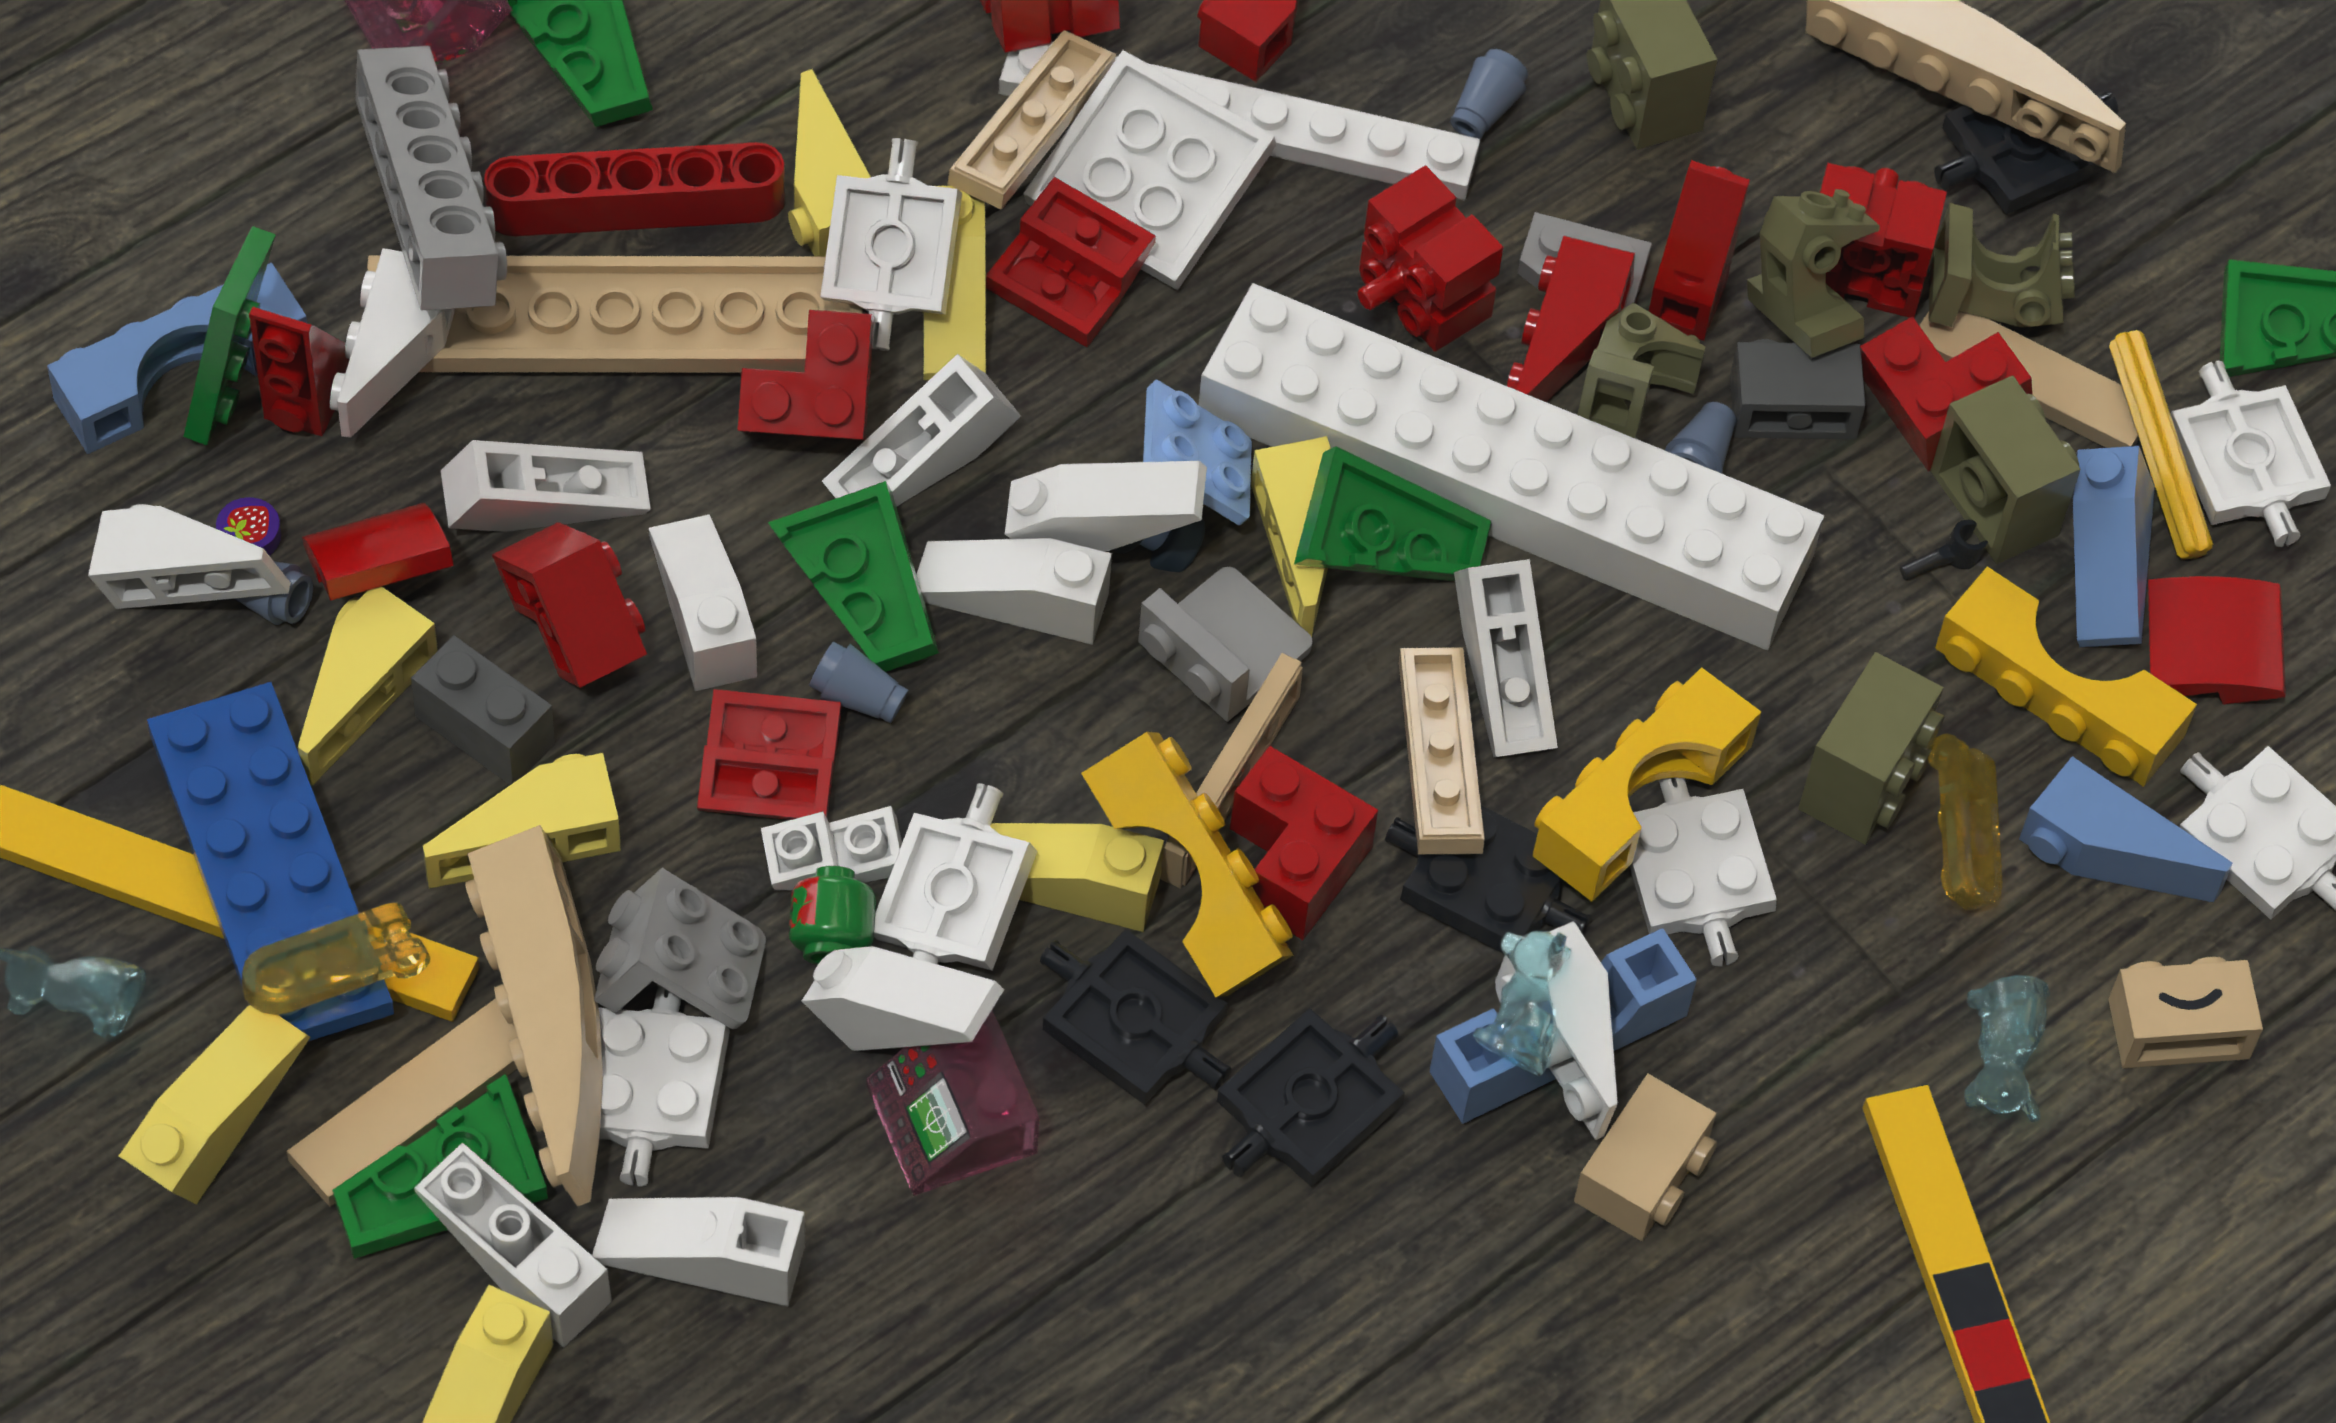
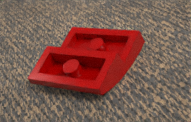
(1070, 261)
(378, 551)
(2218, 637)
(769, 755)

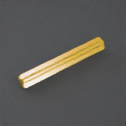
(2161, 445)

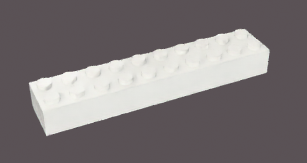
(1524, 464)

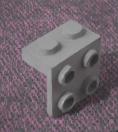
(1221, 639)
(683, 944)

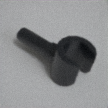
(1955, 552)

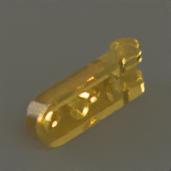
(1968, 822)
(332, 960)

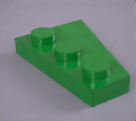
(589, 52)
(2276, 316)
(224, 348)
(1385, 524)
(864, 572)
(380, 1200)

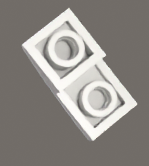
(860, 842)

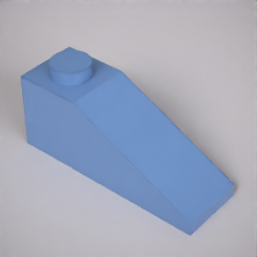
(2111, 544)
(2117, 839)

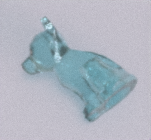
(89, 985)
(1527, 1018)
(2011, 1028)

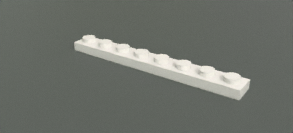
(1318, 131)

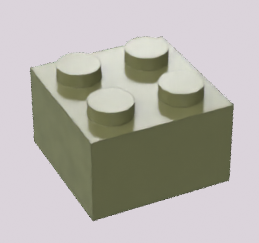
(1652, 67)
(2005, 468)
(1873, 749)

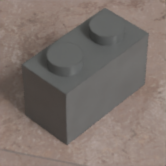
(1794, 396)
(483, 710)

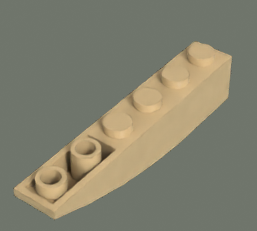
(1976, 64)
(547, 996)

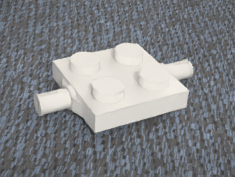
(891, 243)
(2249, 454)
(2269, 827)
(1700, 866)
(955, 886)
(659, 1080)

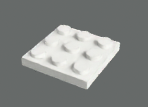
(1159, 161)

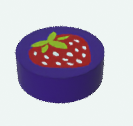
(252, 522)

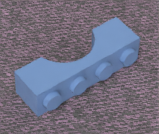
(107, 383)
(1646, 992)

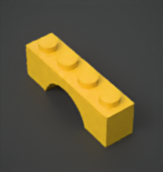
(2122, 721)
(1691, 735)
(1233, 932)

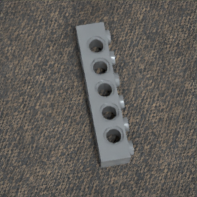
(429, 178)

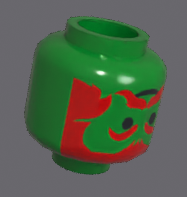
(831, 913)

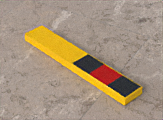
(1953, 1258)

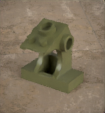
(1794, 272)
(1997, 285)
(1630, 356)

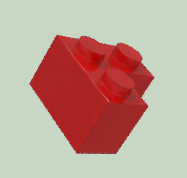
(1919, 385)
(828, 396)
(574, 597)
(1310, 835)

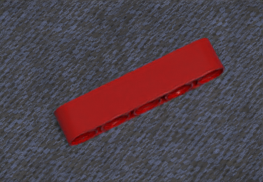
(664, 184)

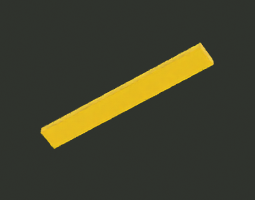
(171, 886)

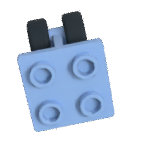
(1187, 432)

